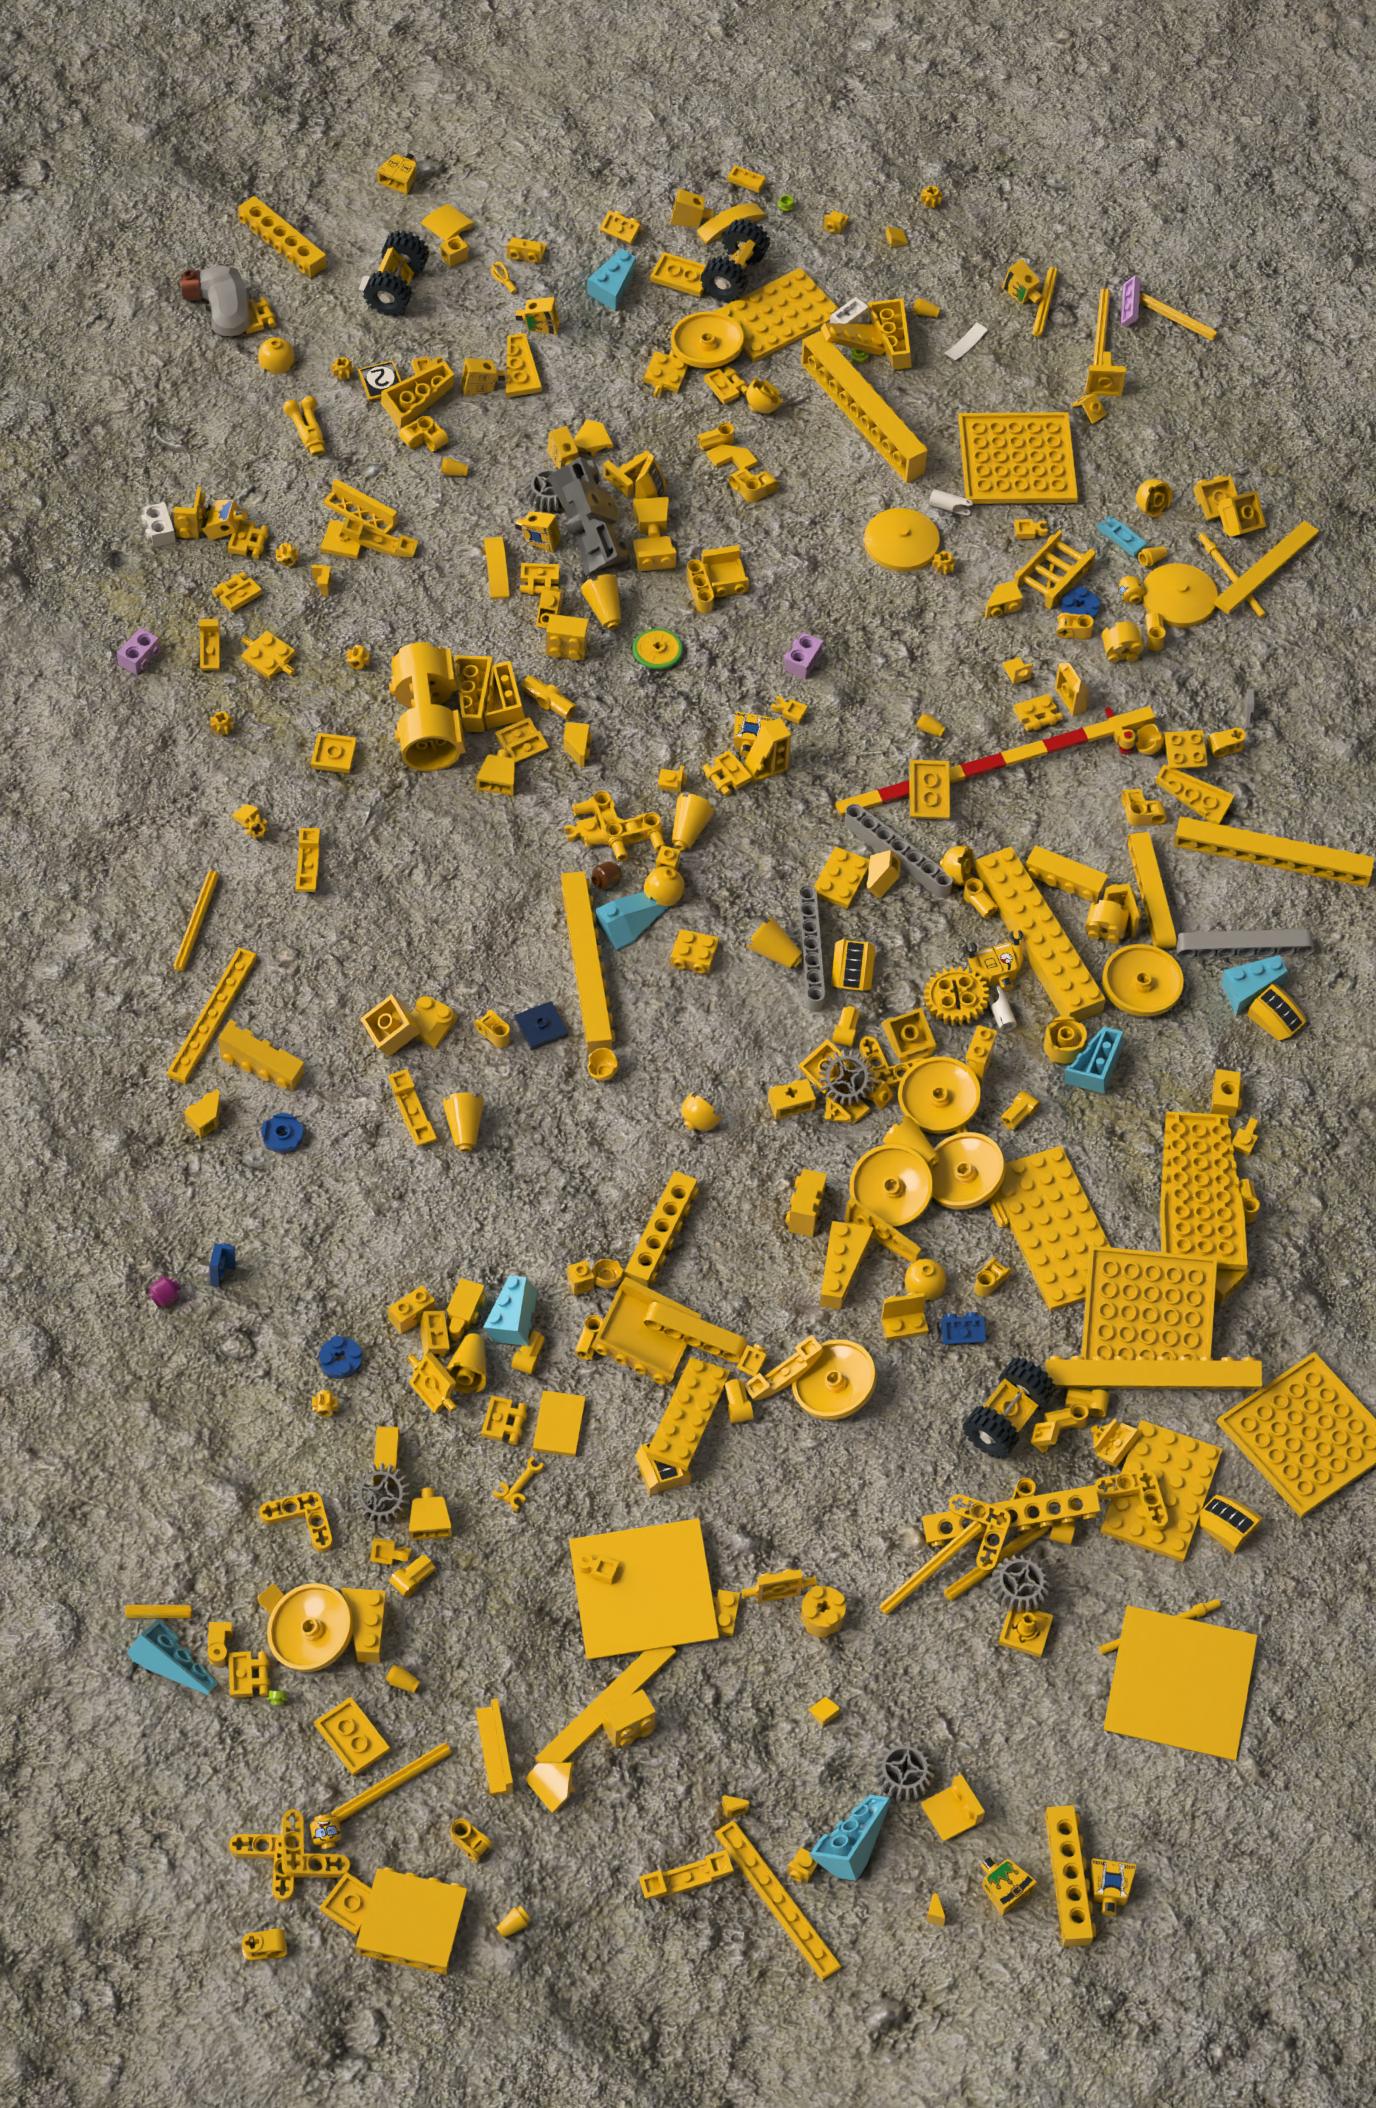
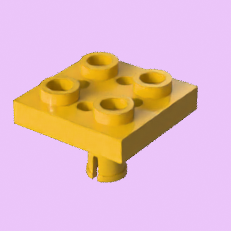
(1026, 1625)

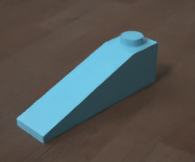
(627, 918)
(161, 1653)
(851, 1843)

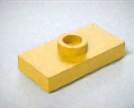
(746, 179)

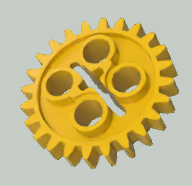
(937, 997)

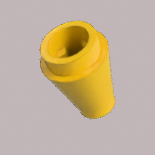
(925, 308)
(453, 468)
(1150, 556)
(930, 725)
(402, 1679)
(513, 1922)

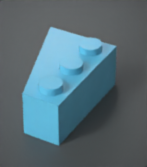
(612, 279)
(1250, 980)
(1097, 1062)
(512, 1312)

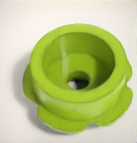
(786, 203)
(858, 356)
(277, 1697)

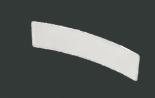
(967, 341)

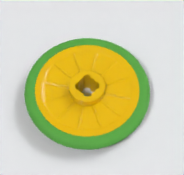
(669, 649)

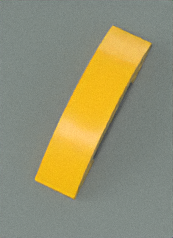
(715, 226)
(378, 540)
(496, 568)
(308, 860)
(410, 1108)
(787, 1372)
(686, 1877)

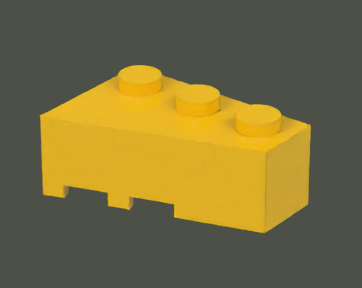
(503, 697)
(770, 751)
(806, 1202)
(368, 1622)

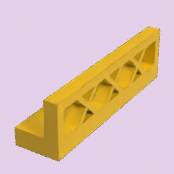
(364, 505)
(494, 1749)

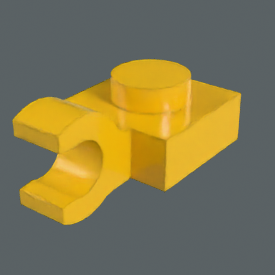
(1245, 1139)
(384, 1551)

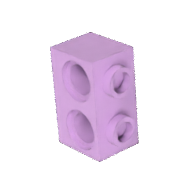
(138, 651)
(803, 655)

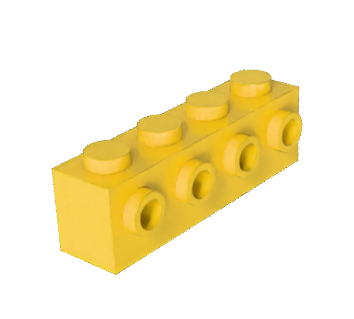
(1066, 874)

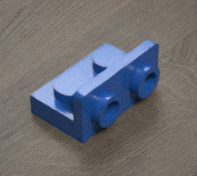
(222, 1258)
(963, 1329)

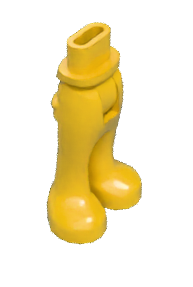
(312, 434)

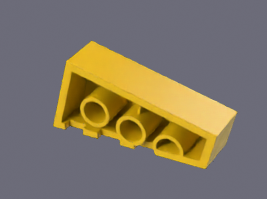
(891, 327)
(414, 395)
(473, 688)
(259, 1057)
(844, 1255)

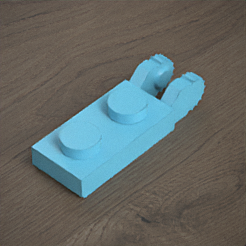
(1122, 536)

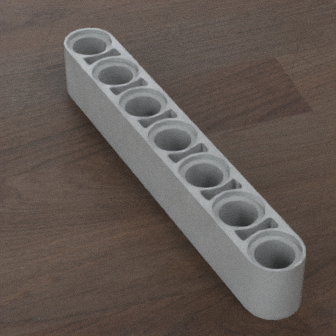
(912, 860)
(808, 905)
(1244, 944)

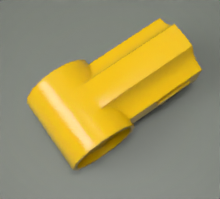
(722, 435)
(1155, 631)
(980, 898)
(845, 1030)
(1023, 1106)
(1249, 1200)
(587, 1338)
(527, 1357)
(1096, 1400)
(739, 1407)
(1066, 1416)
(1064, 1532)
(408, 1579)

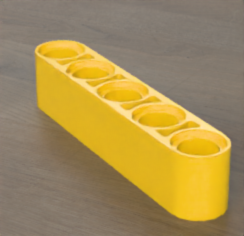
(695, 1332)

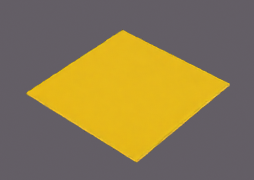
(656, 1596)
(1180, 1682)

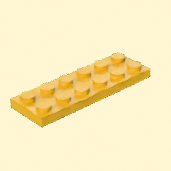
(688, 1414)

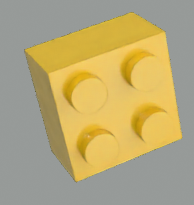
(567, 637)
(390, 1025)
(629, 1719)

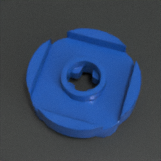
(1080, 596)
(284, 1143)
(342, 1368)

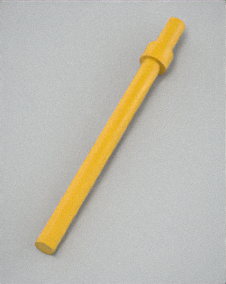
(1212, 549)
(1198, 1610)

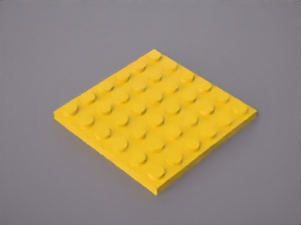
(1017, 458)
(1148, 1304)
(1304, 1434)

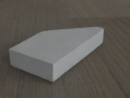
(1249, 707)

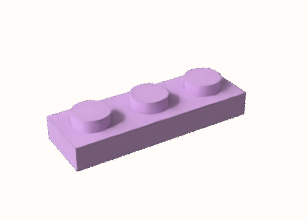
(1130, 301)

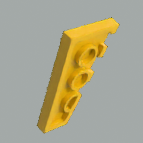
(856, 336)
(521, 369)
(1198, 795)
(882, 1231)

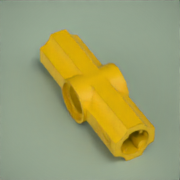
(548, 697)

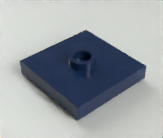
(541, 1025)

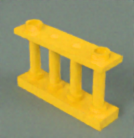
(1063, 584)

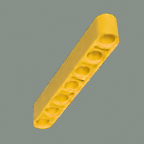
(1151, 890)

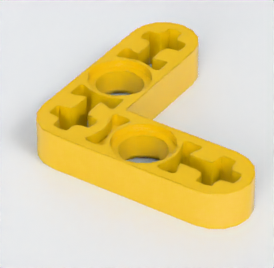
(883, 1070)
(1137, 1487)
(310, 1512)
(992, 1527)
(273, 1851)
(303, 1859)

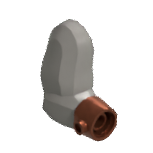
(225, 294)

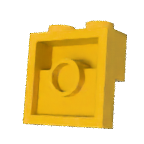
(1211, 492)
(694, 951)

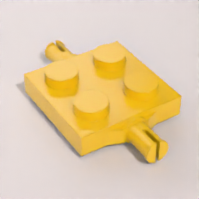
(665, 372)
(268, 655)
(432, 1382)
(779, 1586)

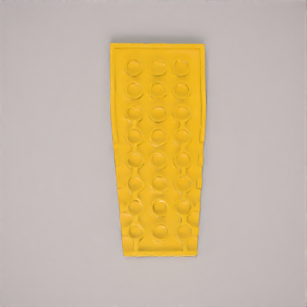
(1201, 1191)

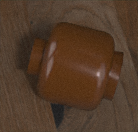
(606, 875)

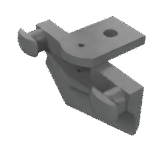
(590, 515)

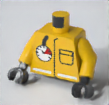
(997, 963)

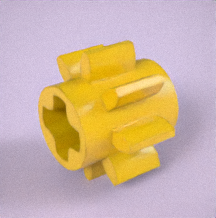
(931, 197)
(342, 368)
(287, 554)
(944, 562)
(358, 657)
(221, 723)
(259, 830)
(325, 1403)

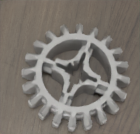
(546, 497)
(851, 1086)
(387, 1475)
(1035, 1592)
(913, 1772)

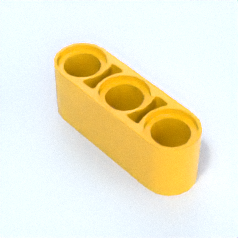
(700, 586)
(386, 1451)

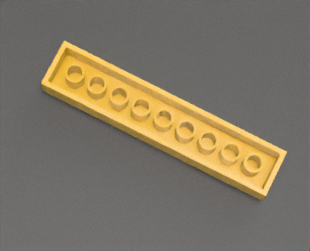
(864, 407)
(1043, 939)

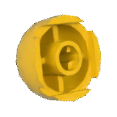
(276, 355)
(763, 396)
(1153, 497)
(958, 864)
(664, 885)
(699, 1114)
(926, 1277)

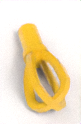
(506, 281)

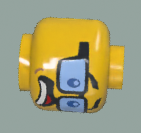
(1131, 590)
(325, 1831)

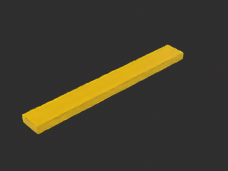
(1266, 567)
(212, 1015)
(591, 1718)
(778, 1900)

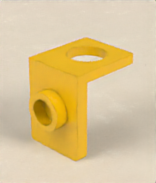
(1091, 406)
(1017, 670)

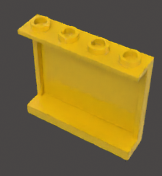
(631, 1342)
(411, 1920)

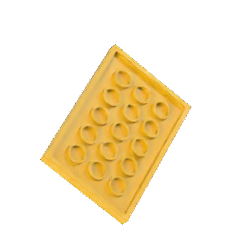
(780, 313)
(1184, 1477)

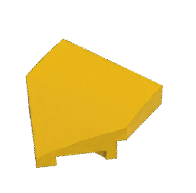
(592, 437)
(845, 1113)
(1113, 1441)
(552, 1783)

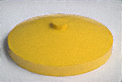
(707, 339)
(901, 539)
(1180, 594)
(1142, 980)
(939, 1094)
(967, 1170)
(893, 1183)
(837, 1381)
(310, 1627)

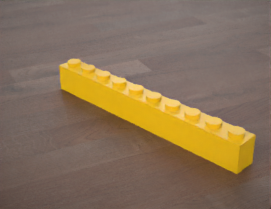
(1274, 851)
(586, 961)
(1155, 1373)

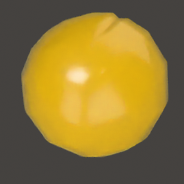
(1149, 739)
(602, 1064)
(607, 1273)

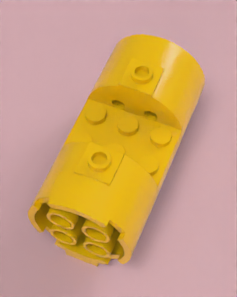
(428, 732)

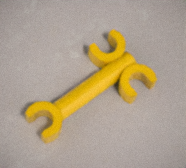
(512, 1495)

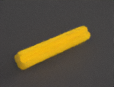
(158, 1611)

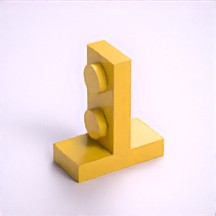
(622, 477)
(209, 644)

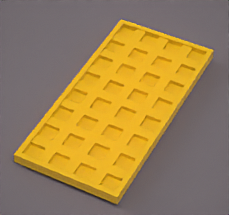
(1051, 1224)

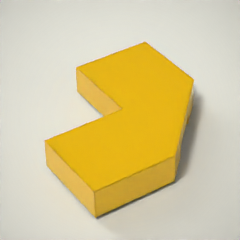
(725, 453)

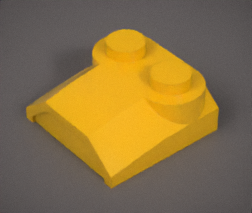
(433, 1020)
(813, 1065)

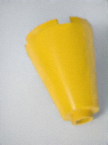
(604, 599)
(690, 819)
(775, 944)
(464, 1119)
(911, 1136)
(469, 1365)

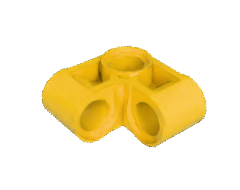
(423, 431)
(753, 487)
(1140, 811)

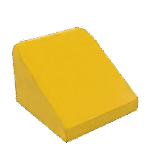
(895, 237)
(242, 814)
(270, 1597)
(824, 1711)
(734, 1806)
(936, 1912)

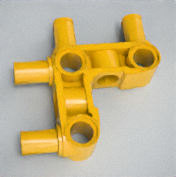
(626, 832)

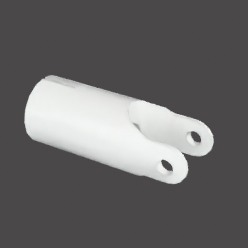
(949, 502)
(1002, 1012)

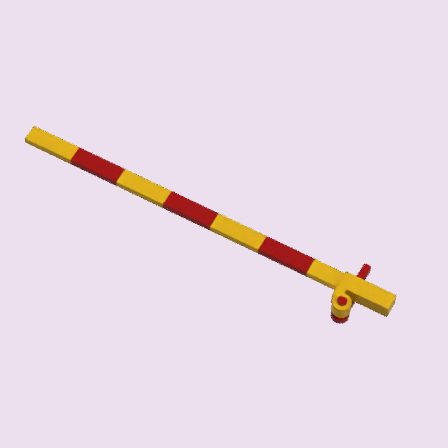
(1119, 726)

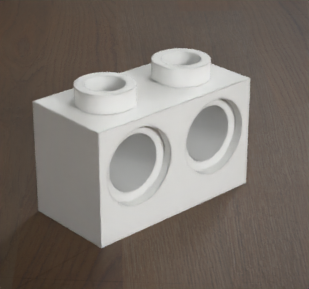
(851, 313)
(158, 525)

